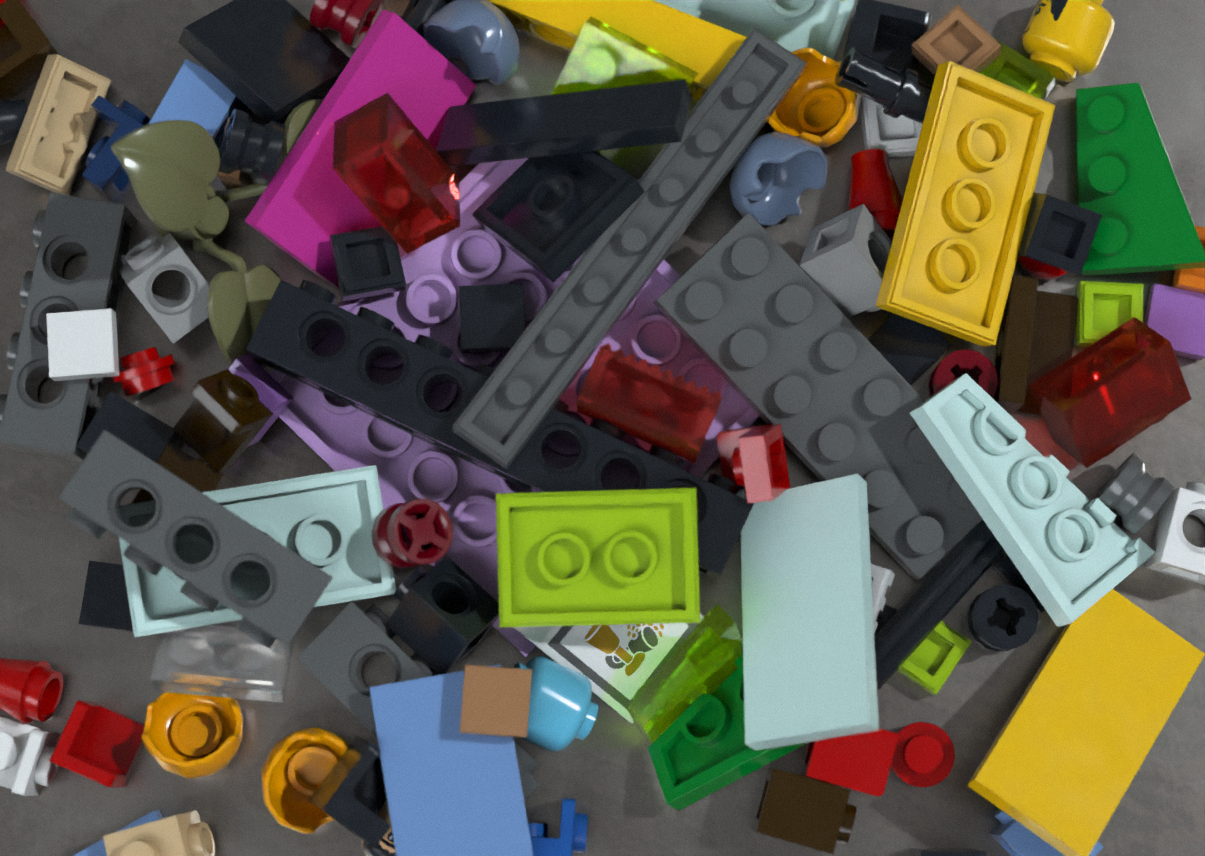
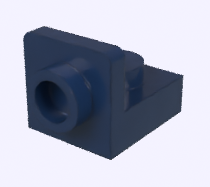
(103, 168)

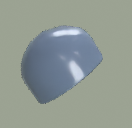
(478, 36)
(774, 176)

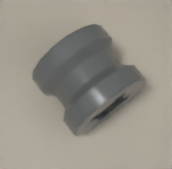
(1134, 493)

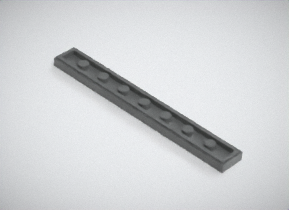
(629, 251)

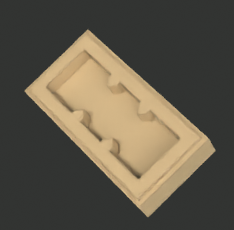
(57, 125)

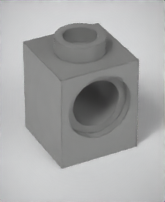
(848, 260)
(174, 312)

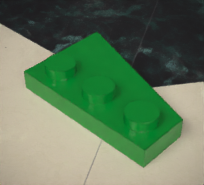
(708, 746)

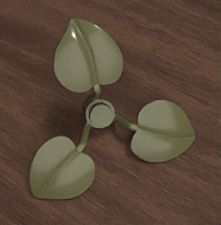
(172, 177)

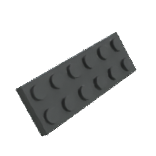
(825, 385)

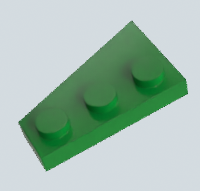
(1132, 185)

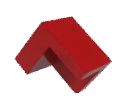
(100, 744)
(852, 761)

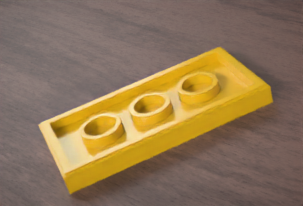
(965, 205)
(1086, 723)

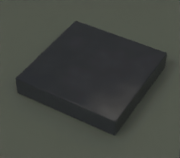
(265, 54)
(557, 208)

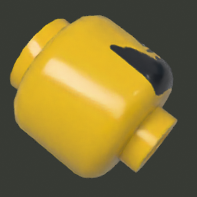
(1068, 36)

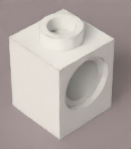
(1173, 551)

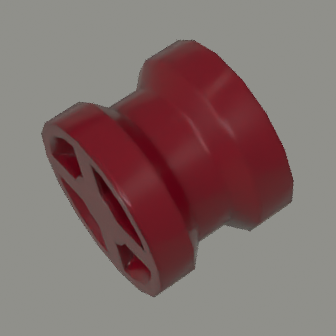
(346, 17)
(964, 362)
(426, 527)

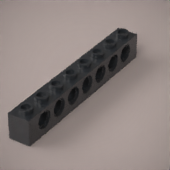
(286, 345)

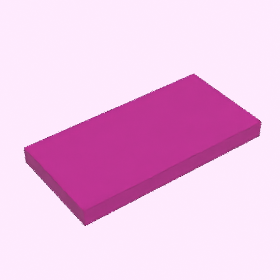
(306, 195)

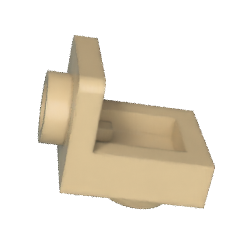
(169, 836)

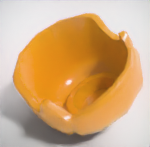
(815, 105)
(193, 733)
(294, 774)

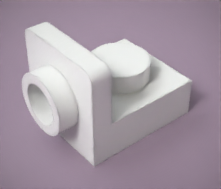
(26, 756)

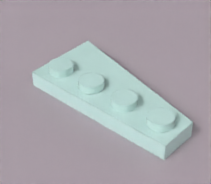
(1040, 518)

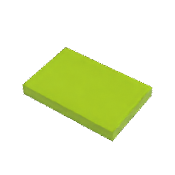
(598, 557)

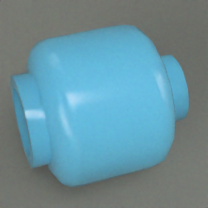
(558, 704)

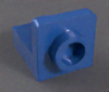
(572, 833)

